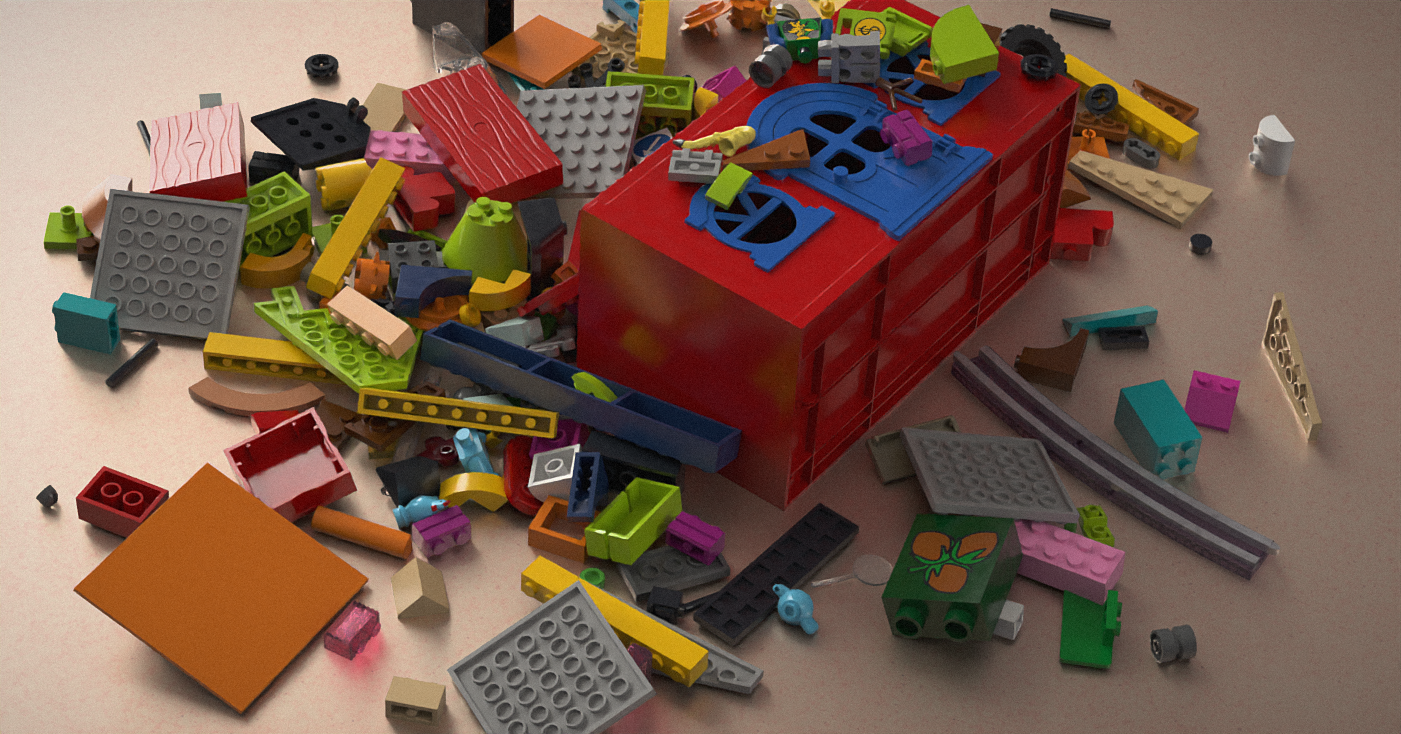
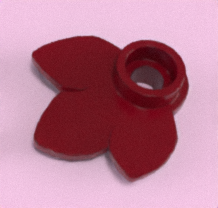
(441, 450)

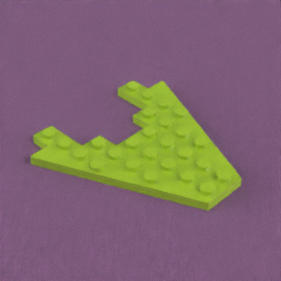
(335, 346)

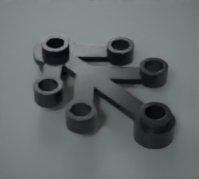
(586, 70)

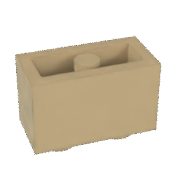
(415, 701)

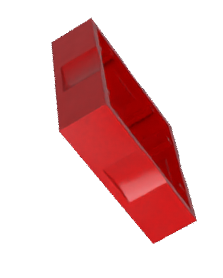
(292, 467)

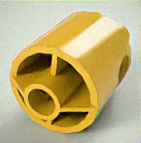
(341, 183)

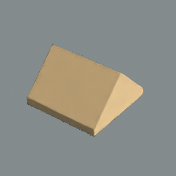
(419, 590)

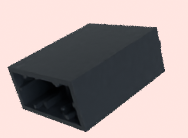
(478, 20)

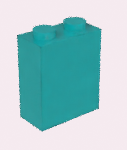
(86, 323)

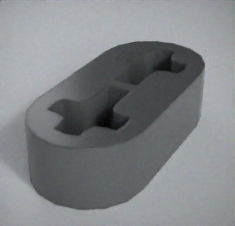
(1141, 153)

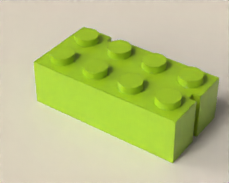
(633, 521)

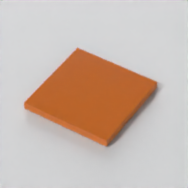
(541, 51)

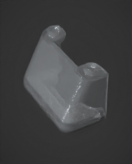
(455, 52)

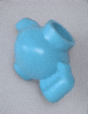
(796, 608)

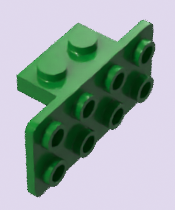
(1089, 630)

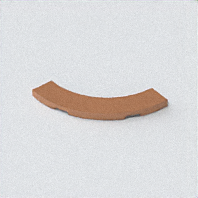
(245, 404)

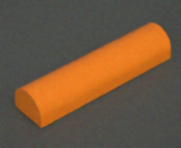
(362, 532)

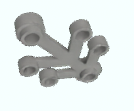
(564, 339)

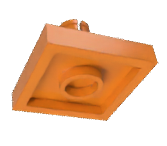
(1089, 144)

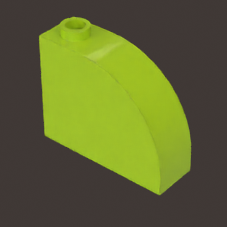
(961, 46)

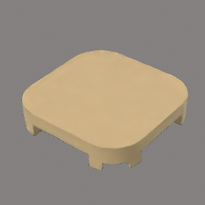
(616, 43)

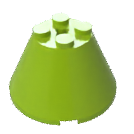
(487, 242)

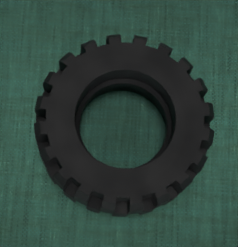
(1030, 41)

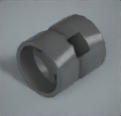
(770, 66)
(1176, 643)

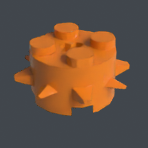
(748, 13)
(372, 277)

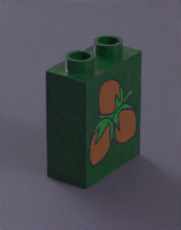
(952, 577)

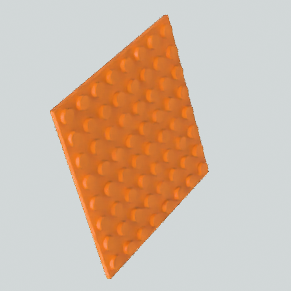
(222, 587)

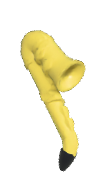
(728, 141)

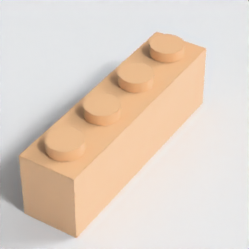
(371, 322)

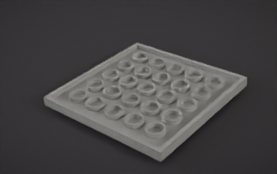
(588, 133)
(170, 262)
(988, 476)
(553, 672)

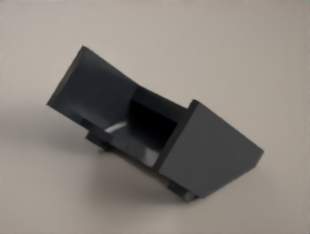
(544, 242)

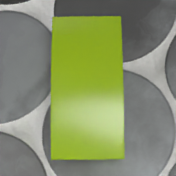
(728, 185)
(589, 384)
(1094, 524)

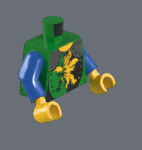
(800, 35)

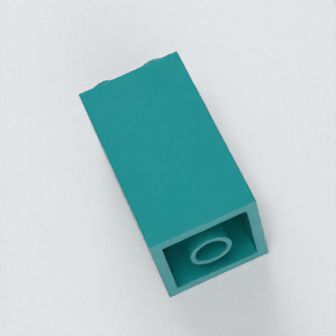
(1157, 429)

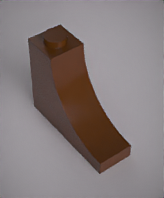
(1055, 365)

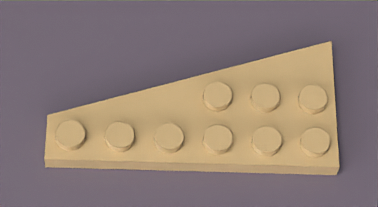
(1154, 192)
(1287, 362)

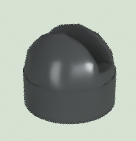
(47, 496)

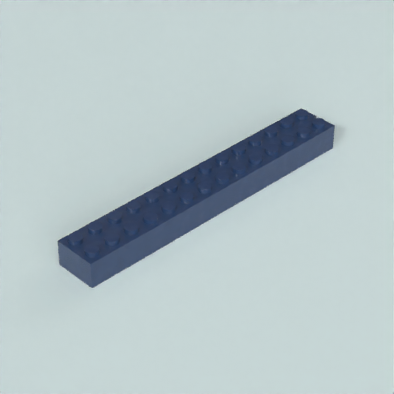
(550, 385)

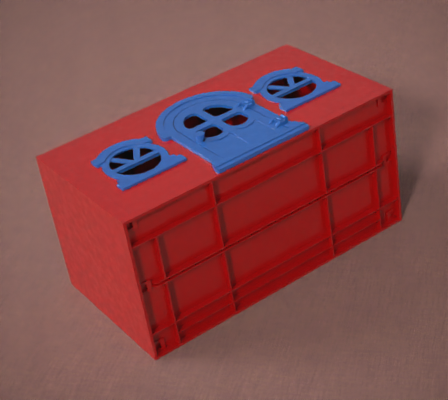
(869, 291)

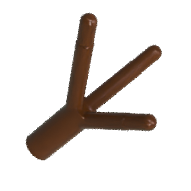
(893, 89)

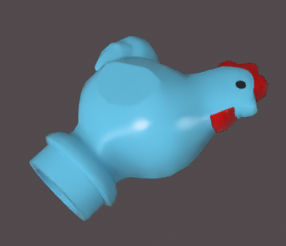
(419, 509)

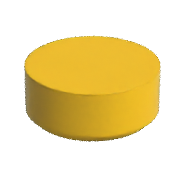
(470, 315)

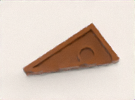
(1169, 104)
(781, 153)

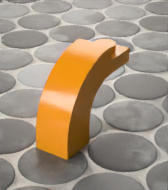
(277, 271)

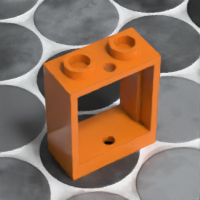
(544, 539)

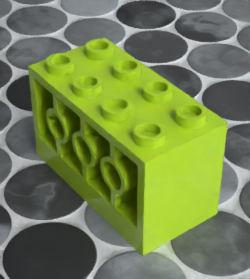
(666, 101)
(276, 216)

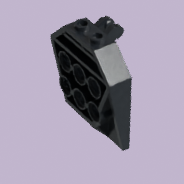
(317, 131)

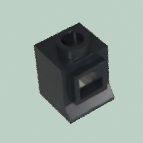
(666, 604)

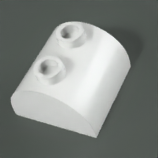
(1272, 147)
(553, 473)

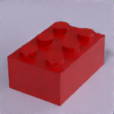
(118, 501)

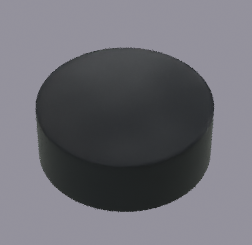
(1200, 243)

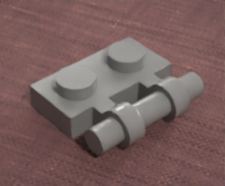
(694, 166)

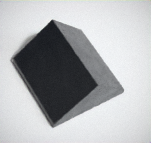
(410, 479)

